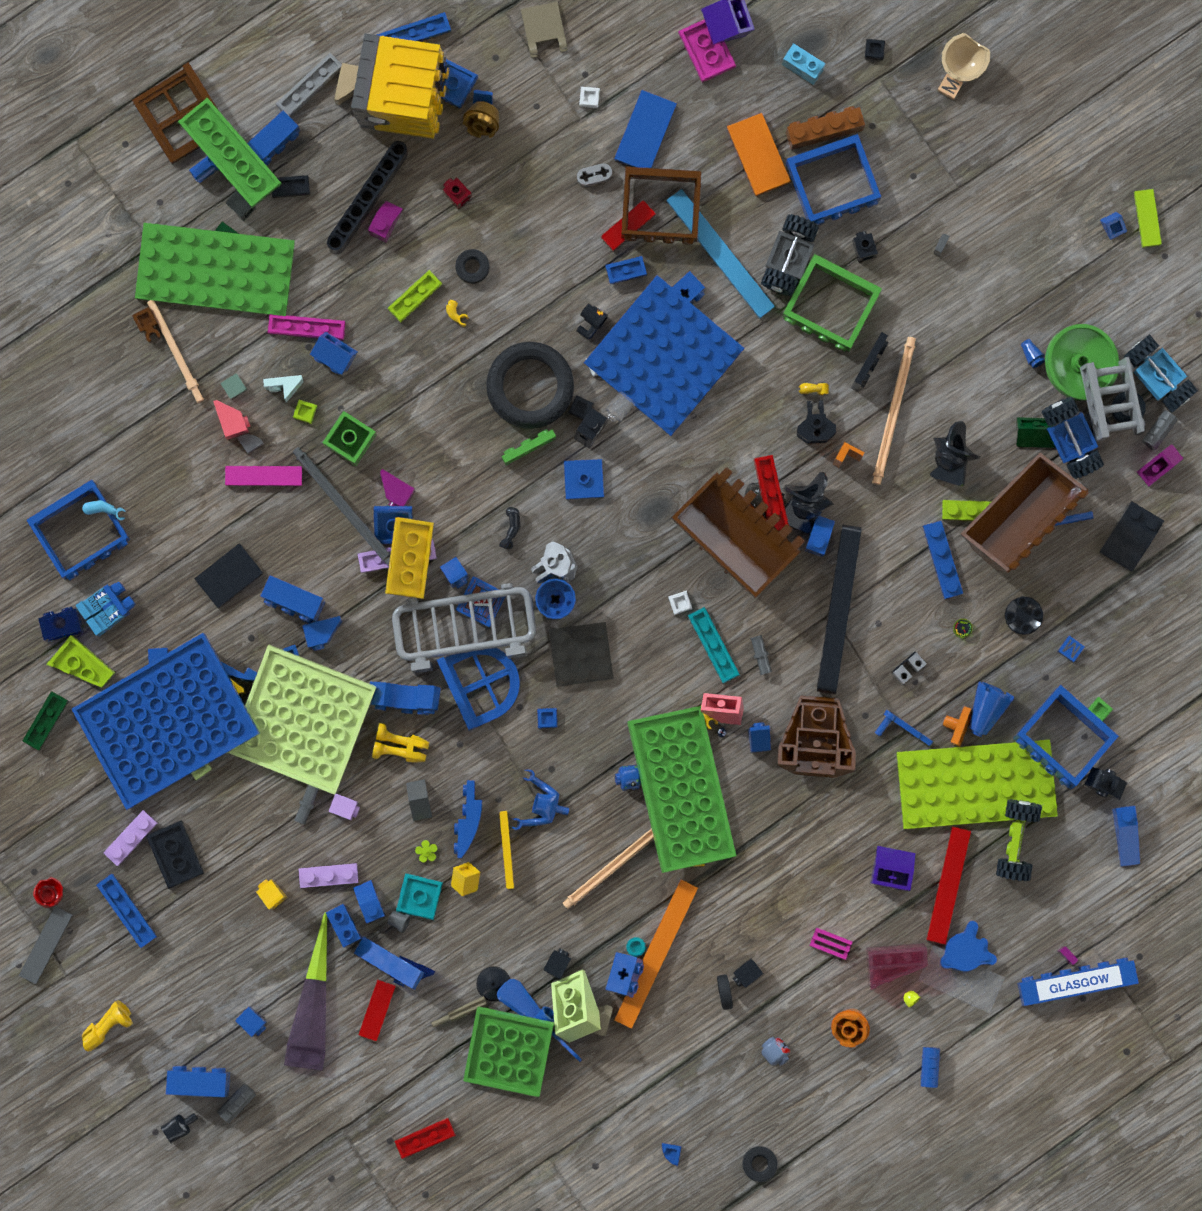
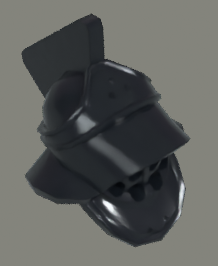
(953, 455)
(807, 503)

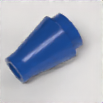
(1032, 353)

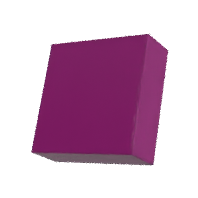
(1067, 955)

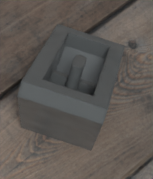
(418, 800)

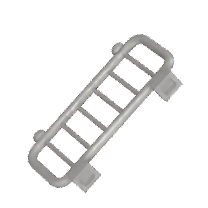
(514, 651)

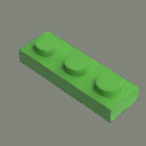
(528, 446)

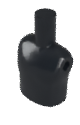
(178, 1127)

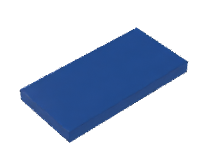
(645, 130)

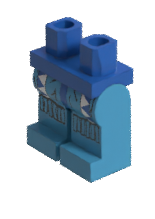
(105, 608)

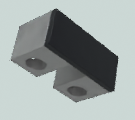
(901, 670)

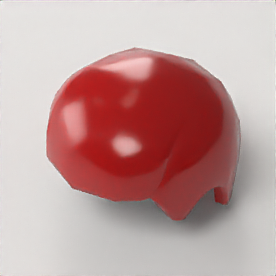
(48, 892)

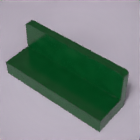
(1033, 433)

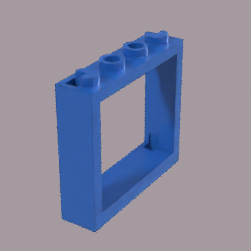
(822, 152)
(61, 505)
(1083, 715)

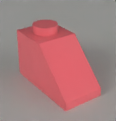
(231, 420)
(723, 708)

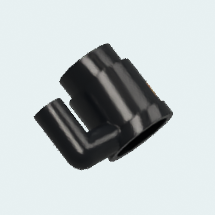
(594, 317)

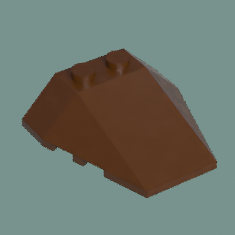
(817, 740)

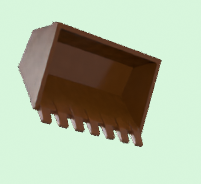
(1023, 514)
(737, 533)

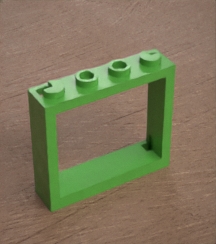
(845, 276)

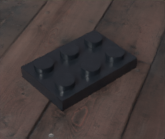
(871, 362)

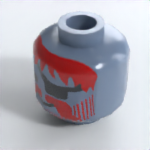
(775, 1051)

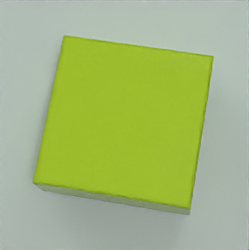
(305, 411)

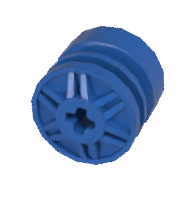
(555, 587)

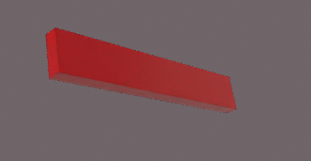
(948, 885)

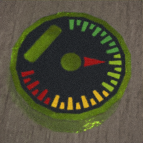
(962, 628)

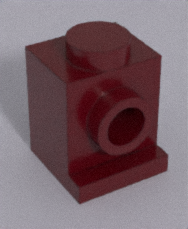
(459, 198)

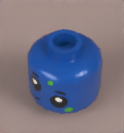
(628, 778)

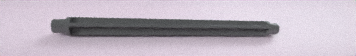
(342, 505)

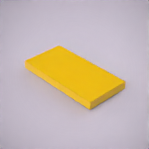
(409, 558)

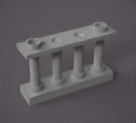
(1098, 410)

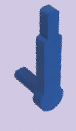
(892, 717)

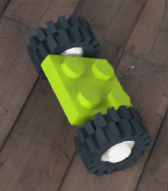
(1013, 867)

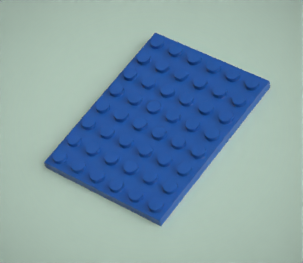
(165, 721)

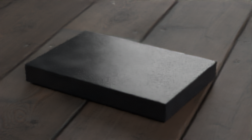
(228, 576)
(175, 854)

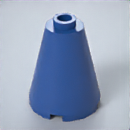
(988, 708)

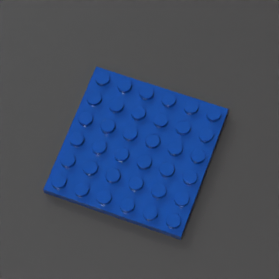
(664, 355)

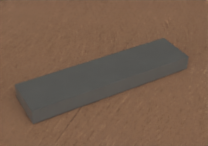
(45, 945)

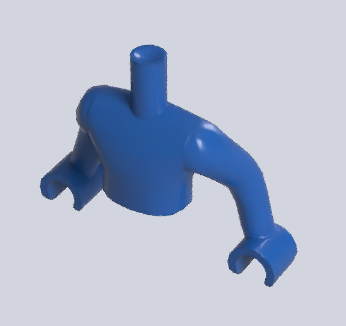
(544, 805)

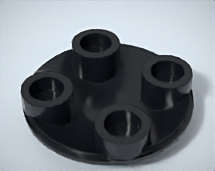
(1023, 615)

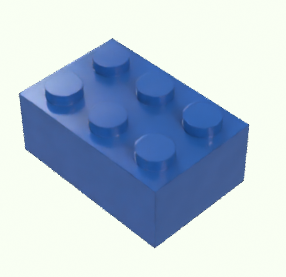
(292, 600)
(198, 1082)

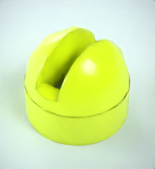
(911, 998)

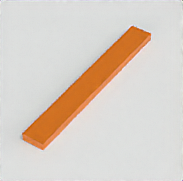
(657, 951)

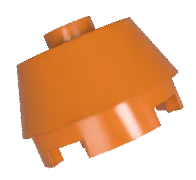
(850, 1027)

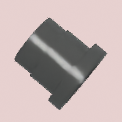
(399, 921)

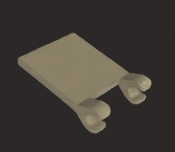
(543, 24)

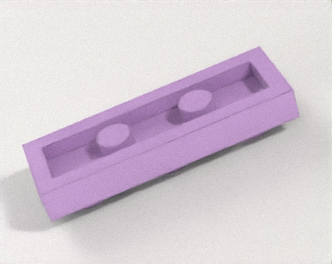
(130, 838)
(328, 875)

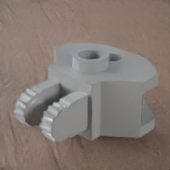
(557, 563)

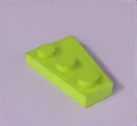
(81, 662)

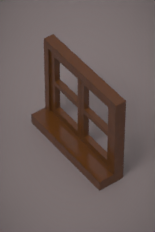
(199, 92)

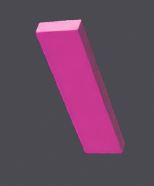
(305, 326)
(263, 475)

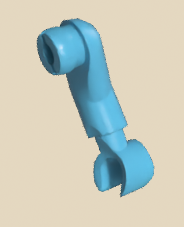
(101, 506)

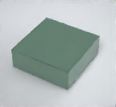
(233, 386)

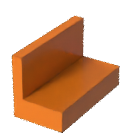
(849, 450)

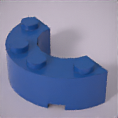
(407, 698)

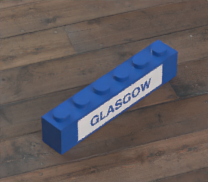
(1077, 983)

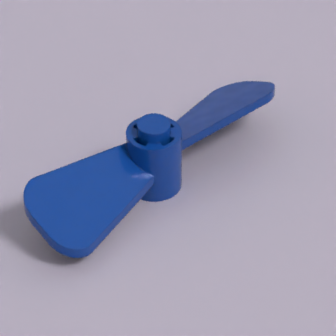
(519, 1000)

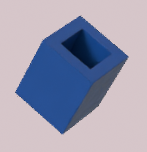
(251, 1022)

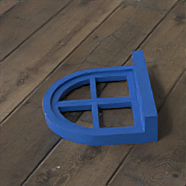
(459, 692)

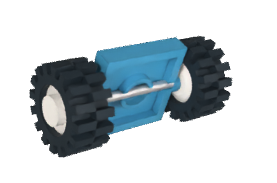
(1160, 374)

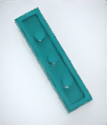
(713, 645)

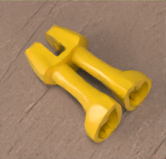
(415, 741)
(95, 1034)

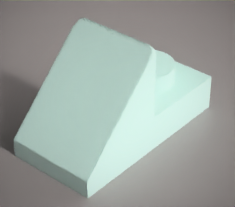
(289, 384)

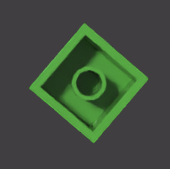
(349, 438)

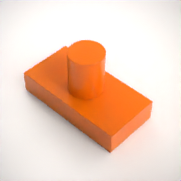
(959, 725)

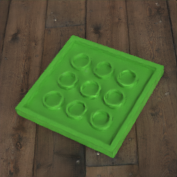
(508, 1051)

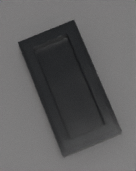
(292, 186)

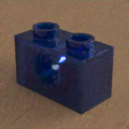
(72, 624)

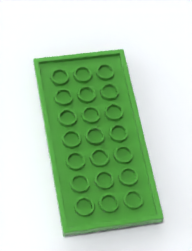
(215, 269)
(681, 789)

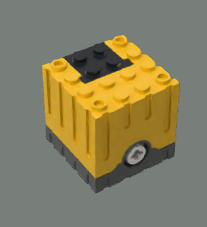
(400, 86)

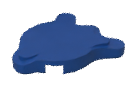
(967, 952)

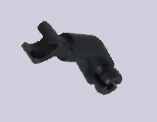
(514, 519)

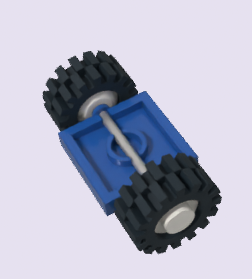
(1072, 437)

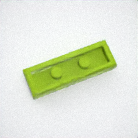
(1147, 218)
(414, 296)

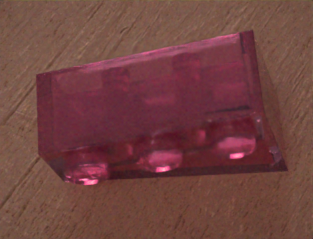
(894, 961)

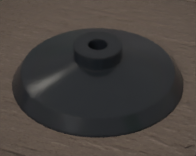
(490, 981)

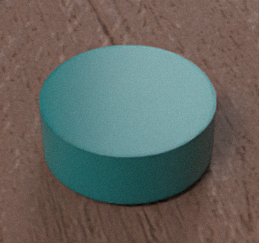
(635, 946)

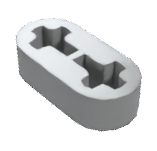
(595, 179)

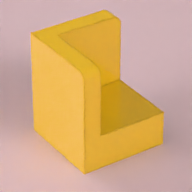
(465, 879)

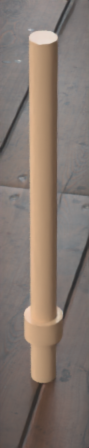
(191, 383)

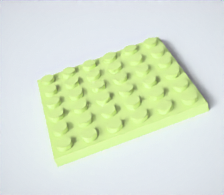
(304, 719)

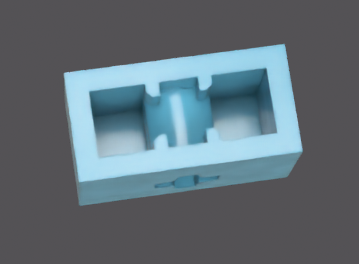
(803, 64)

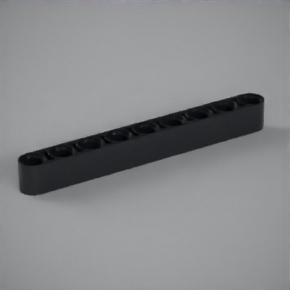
(839, 609)

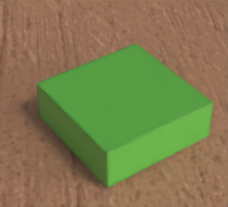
(1100, 709)

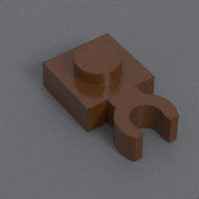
(145, 322)

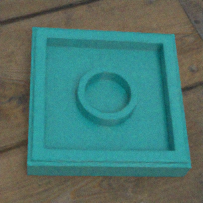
(419, 896)

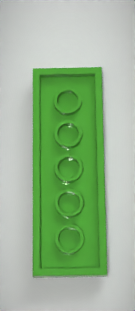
(229, 152)

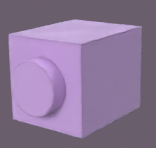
(344, 807)

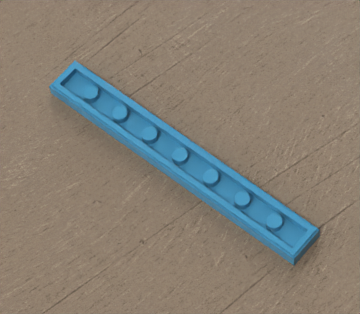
(722, 255)

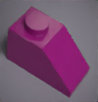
(385, 221)
(1160, 465)
(396, 491)

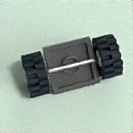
(789, 255)

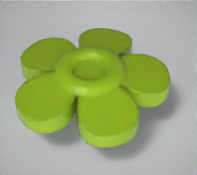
(426, 851)

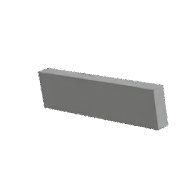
(309, 85)

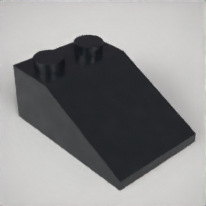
(1131, 536)

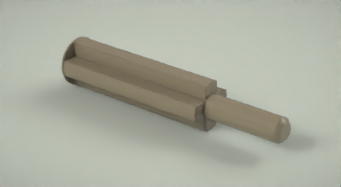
(461, 1011)

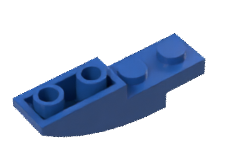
(467, 828)

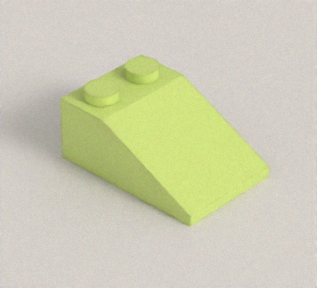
(574, 1007)

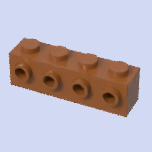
(825, 128)

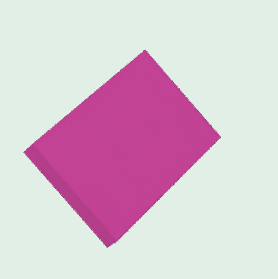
(707, 58)

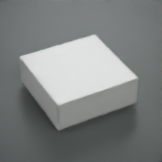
(589, 97)
(680, 602)

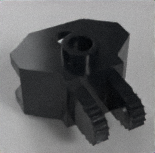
(816, 424)
(1105, 783)

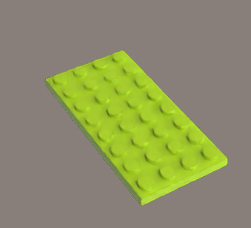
(971, 784)

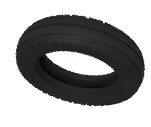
(515, 354)

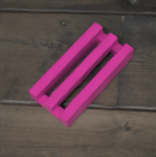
(846, 949)

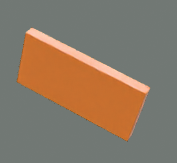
(758, 154)

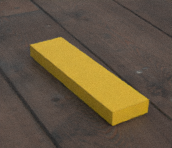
(506, 850)

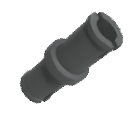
(761, 655)
(306, 804)

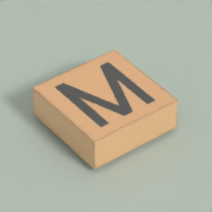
(950, 86)

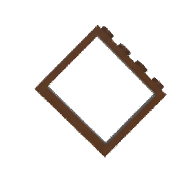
(661, 175)

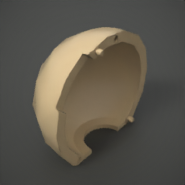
(965, 58)

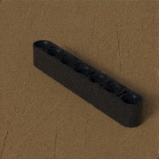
(368, 188)

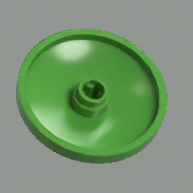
(1073, 349)

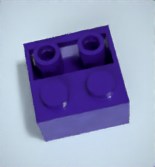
(727, 20)
(893, 868)

